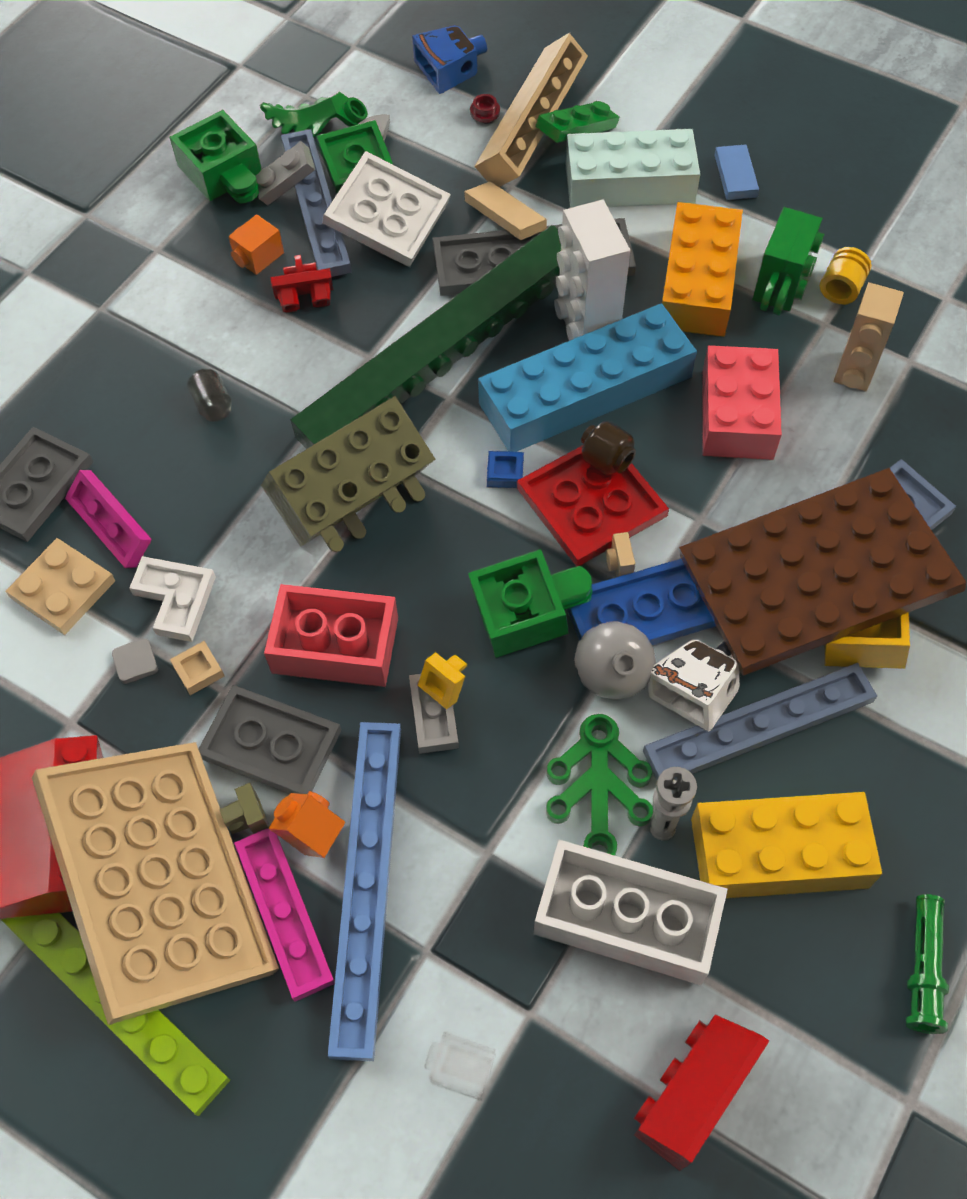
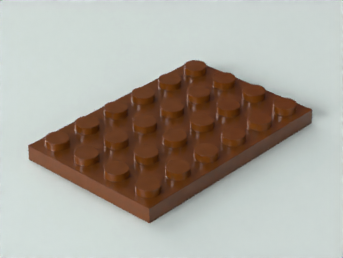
(820, 570)

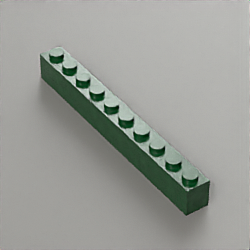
(438, 340)

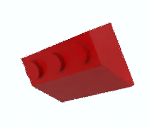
(698, 1089)

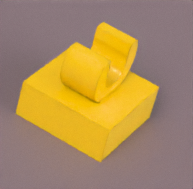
(442, 679)

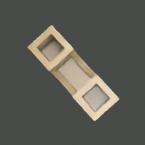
(868, 336)

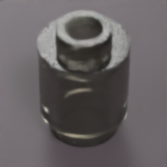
(209, 394)

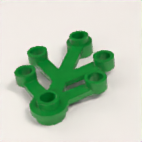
(599, 781)

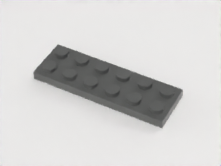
(470, 256)

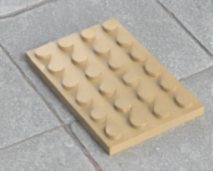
(152, 879)

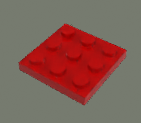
(588, 507)

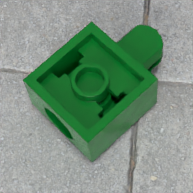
(218, 158)
(788, 260)
(527, 586)

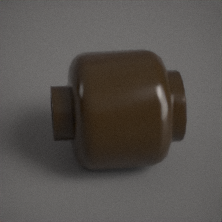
(608, 448)

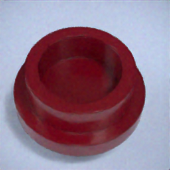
(485, 108)

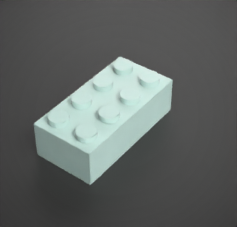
(632, 167)

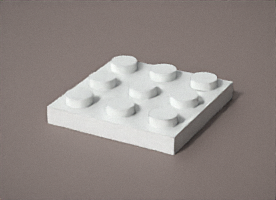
(386, 209)

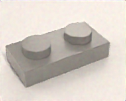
(284, 173)
(433, 722)

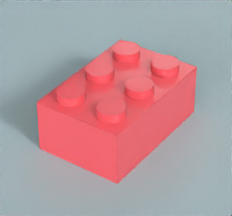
(741, 402)
(332, 635)

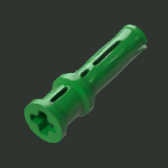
(927, 982)

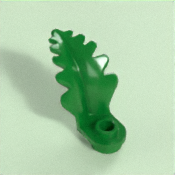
(316, 116)

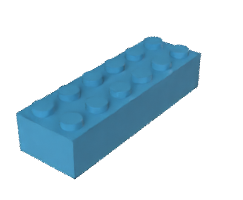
(586, 377)

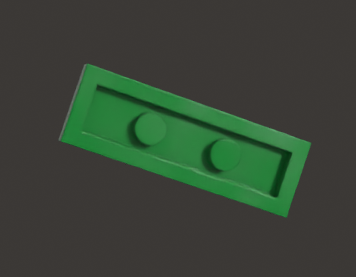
(579, 119)

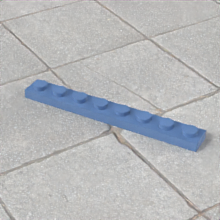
(365, 895)

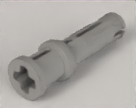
(671, 806)

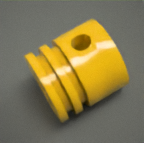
(845, 275)

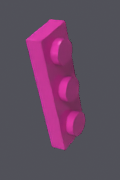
(108, 519)

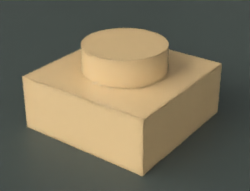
(620, 556)
(197, 667)

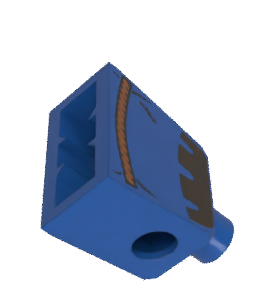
(447, 56)

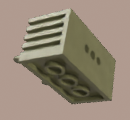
(348, 474)

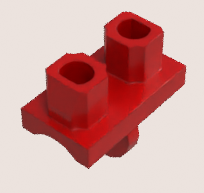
(302, 280)

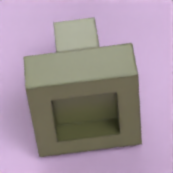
(245, 812)

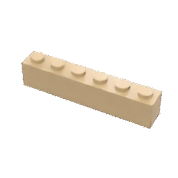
(540, 94)

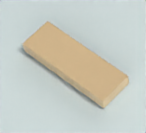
(505, 210)

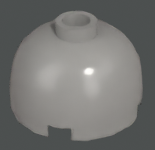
(614, 660)

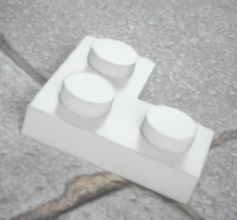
(181, 589)

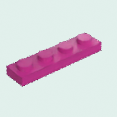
(284, 914)

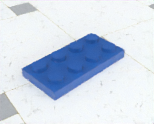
(654, 600)

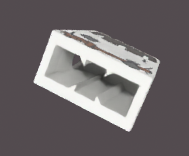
(696, 682)

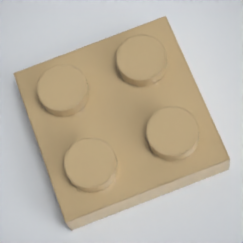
(60, 586)

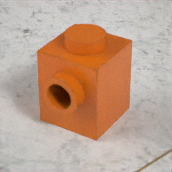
(256, 244)
(307, 823)

